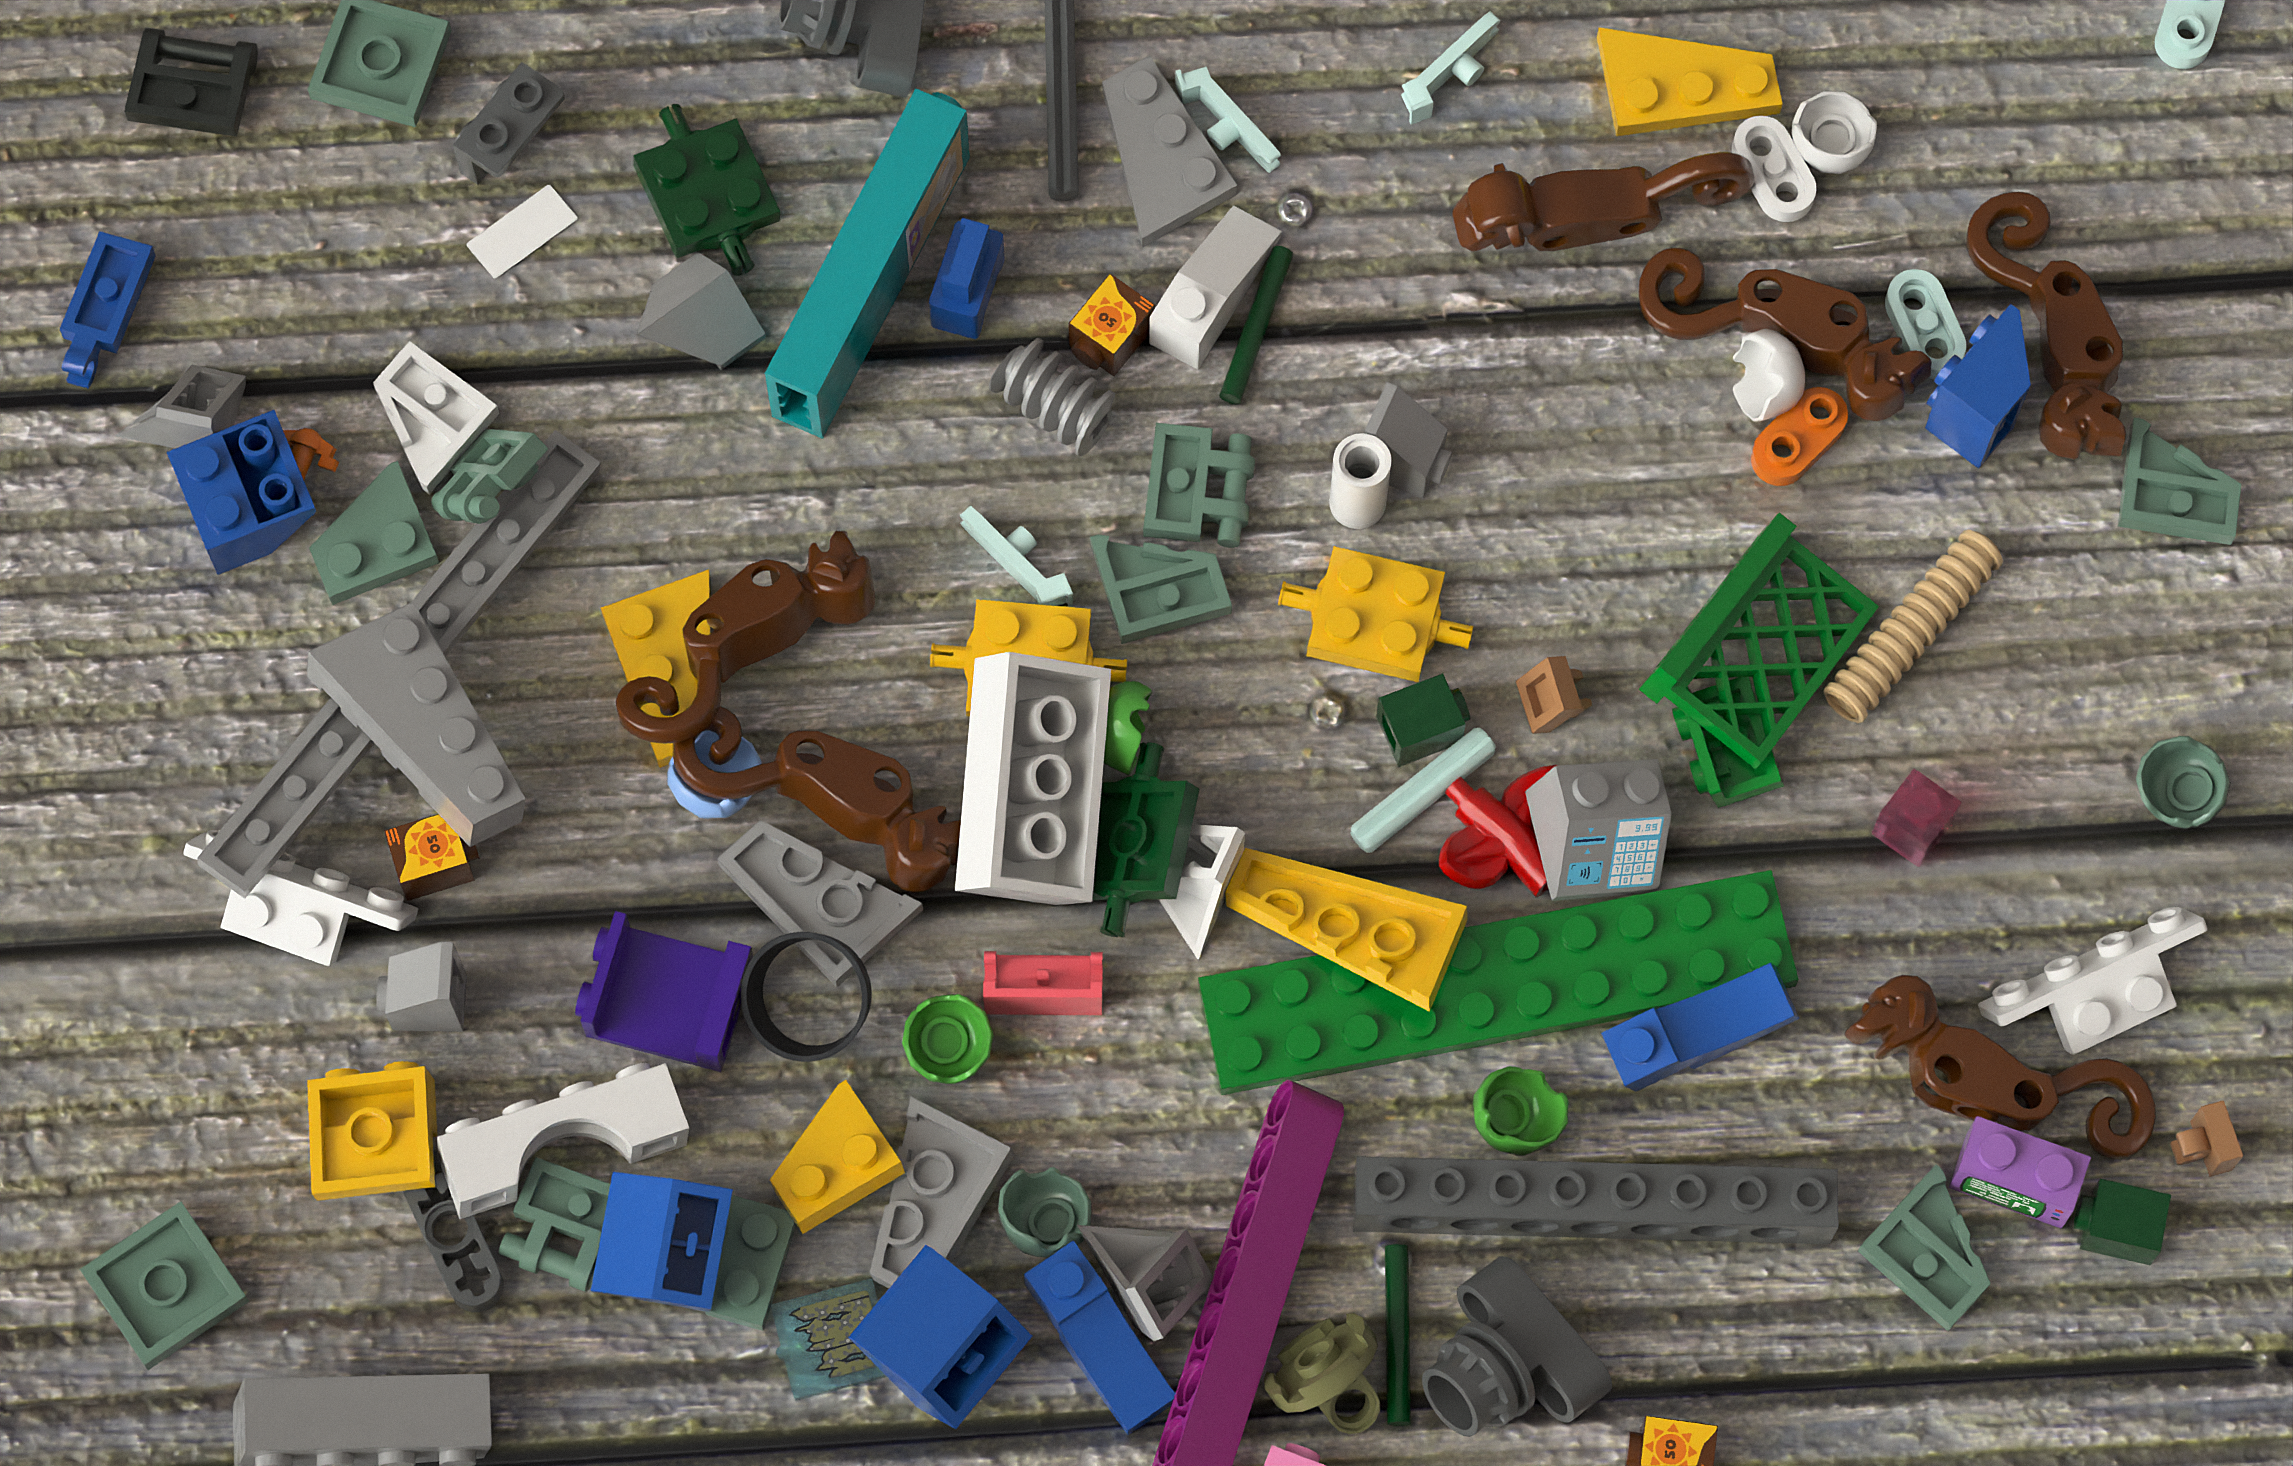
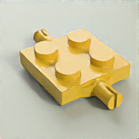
(1375, 614)
(1028, 630)

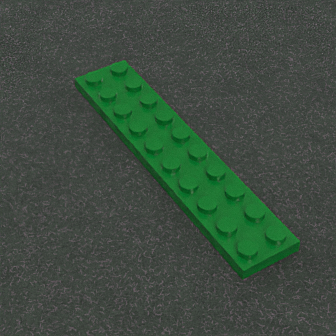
(1501, 984)

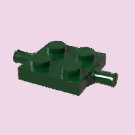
(706, 188)
(1141, 838)

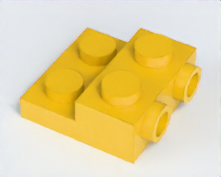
(372, 1131)

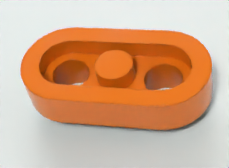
(1802, 434)

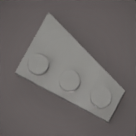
(1163, 152)
(816, 895)
(941, 1194)

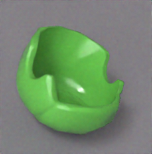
(1125, 724)
(947, 1038)
(1519, 1111)

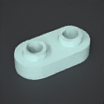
(2197, 16)
(1927, 327)

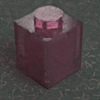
(1916, 817)

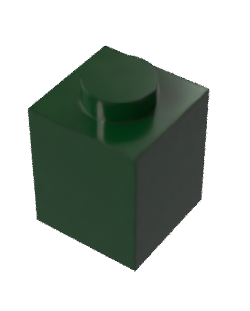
(1422, 719)
(2122, 1221)

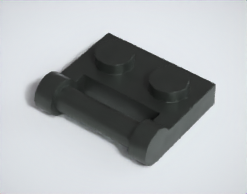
(190, 96)

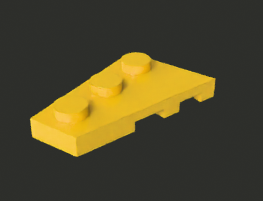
(1683, 83)
(651, 640)

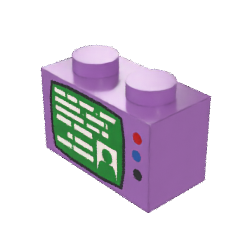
(2019, 1172)

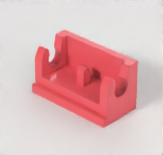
(1043, 984)

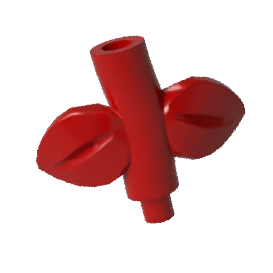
(1494, 836)

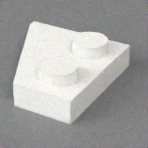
(431, 412)

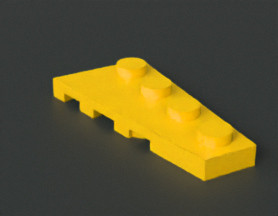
(1361, 924)

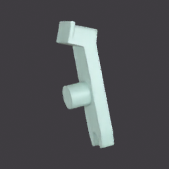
(1455, 61)
(1232, 121)
(1010, 556)

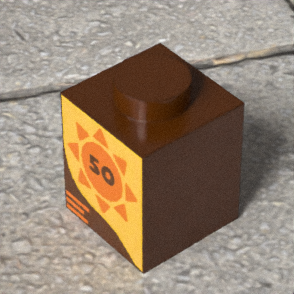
(1110, 326)
(429, 856)
(1671, 1443)

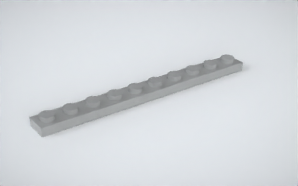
(449, 606)

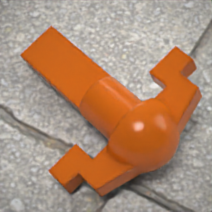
(307, 444)

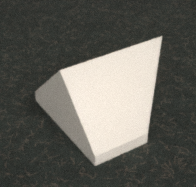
(1206, 873)

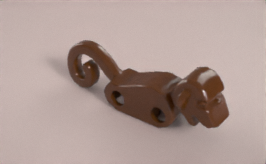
(1588, 203)
(1805, 314)
(2072, 330)
(749, 627)
(839, 792)
(1987, 1076)

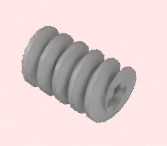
(1053, 396)

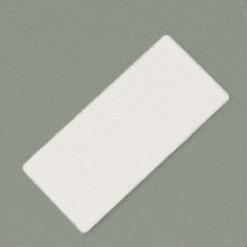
(522, 231)

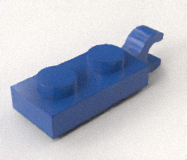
(103, 303)

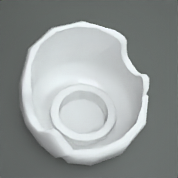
(1833, 132)
(1772, 375)

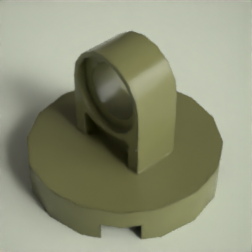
(1323, 1366)

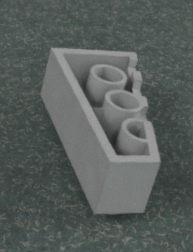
(414, 709)
(362, 1420)

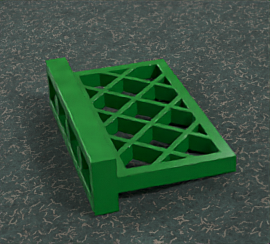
(1733, 602)

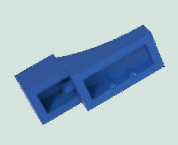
(1699, 1027)
(1099, 1337)

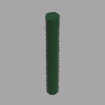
(1256, 325)
(1397, 1335)

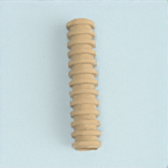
(1913, 626)

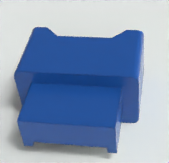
(966, 278)

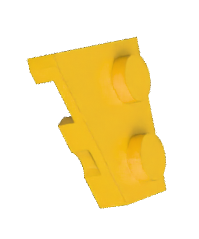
(835, 1162)

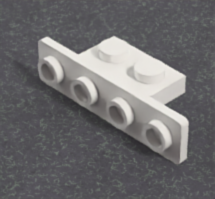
(306, 908)
(2103, 988)

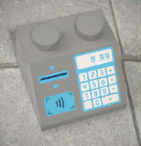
(1601, 828)

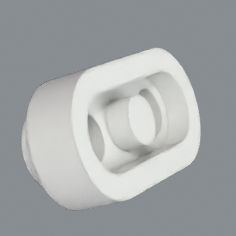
(1777, 171)

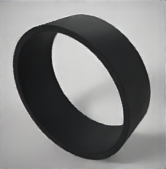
(757, 1015)

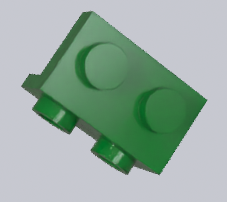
(1718, 767)

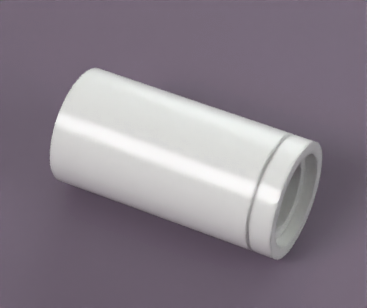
(1360, 481)

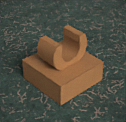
(1551, 694)
(2210, 1139)

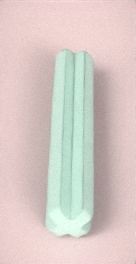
(1422, 790)

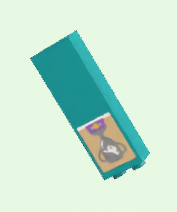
(868, 263)

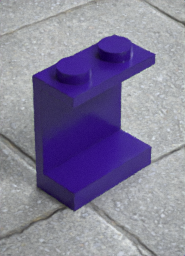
(663, 995)

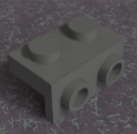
(506, 123)

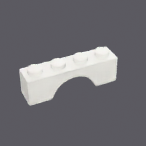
(632, 1114)

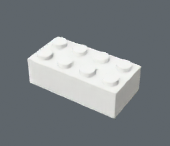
(1033, 779)

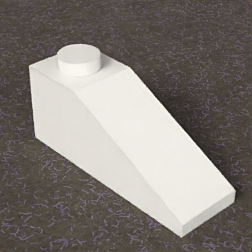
(1211, 287)

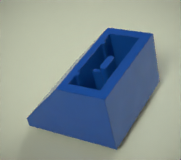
(1983, 391)
(243, 490)
(662, 1240)
(940, 1337)

